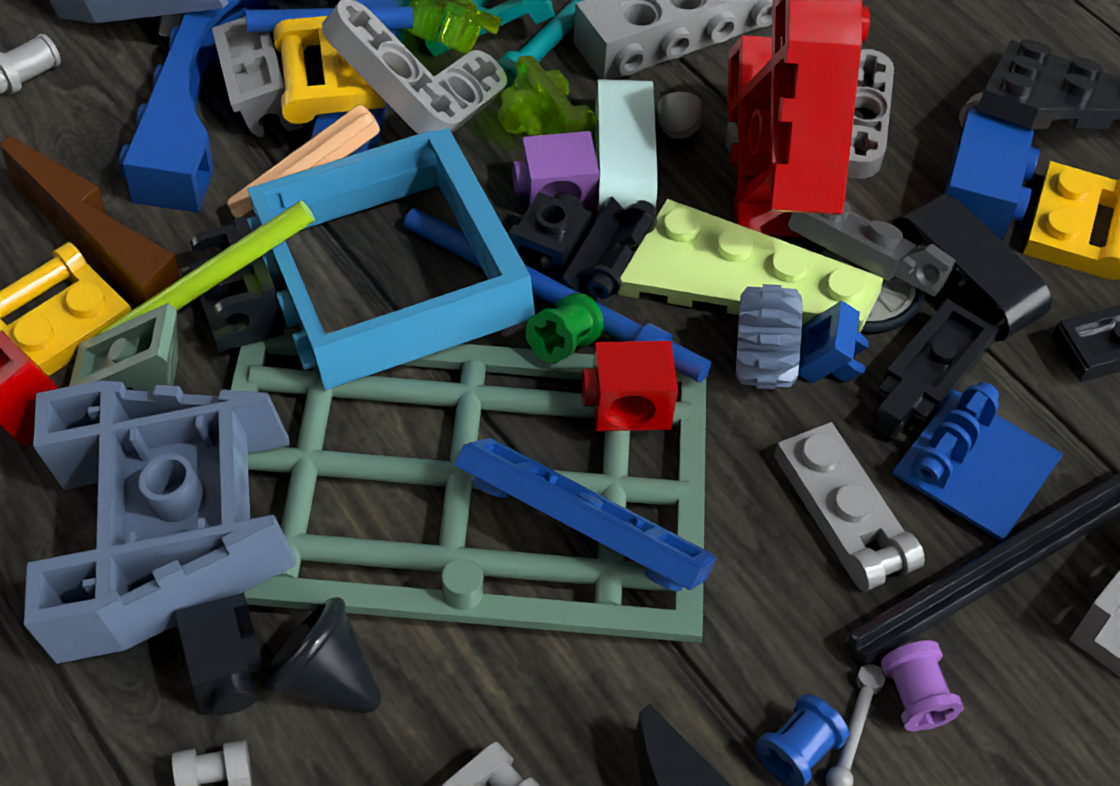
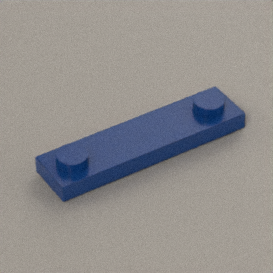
(505, 472)

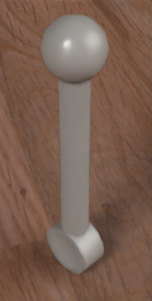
(869, 681)

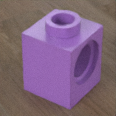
(556, 166)

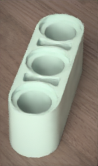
(625, 141)

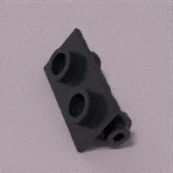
(609, 249)

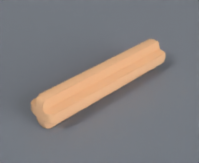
(330, 144)

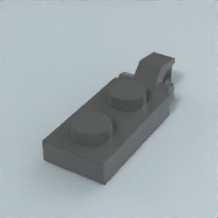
(876, 248)

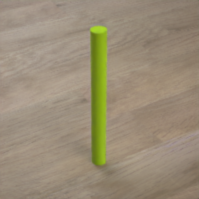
(227, 262)

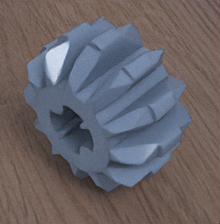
(769, 336)

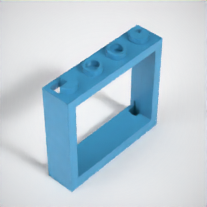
(419, 329)

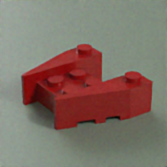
(795, 112)

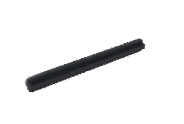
(983, 573)

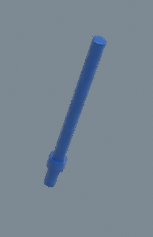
(551, 292)

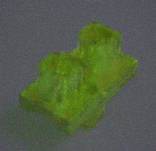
(460, 26)
(540, 103)

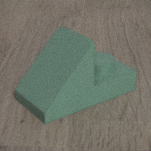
(135, 352)

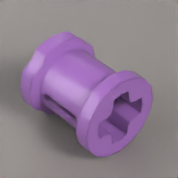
(921, 685)

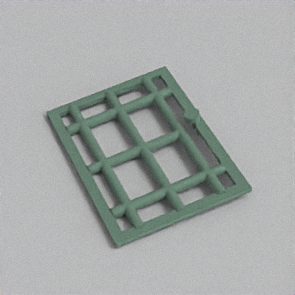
(464, 567)

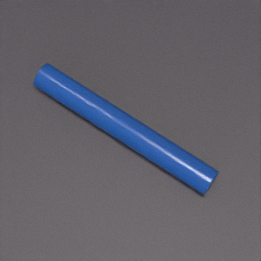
(265, 20)

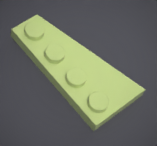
(715, 260)

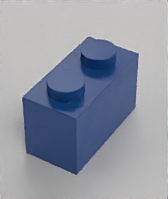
(991, 168)

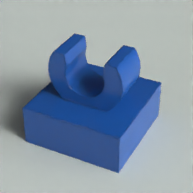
(831, 343)

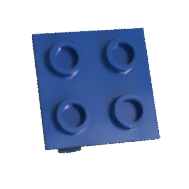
(978, 462)

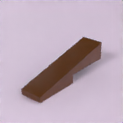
(77, 210)

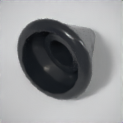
(324, 663)

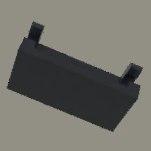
(246, 303)

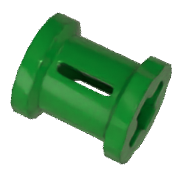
(559, 330)

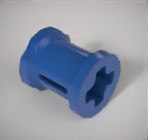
(802, 741)

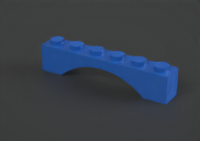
(171, 150)

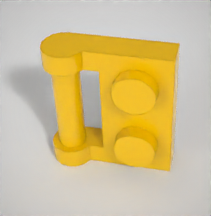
(343, 84)
(1066, 219)
(57, 326)

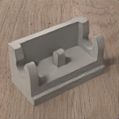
(251, 73)

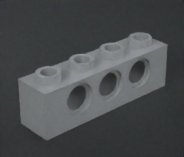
(636, 34)

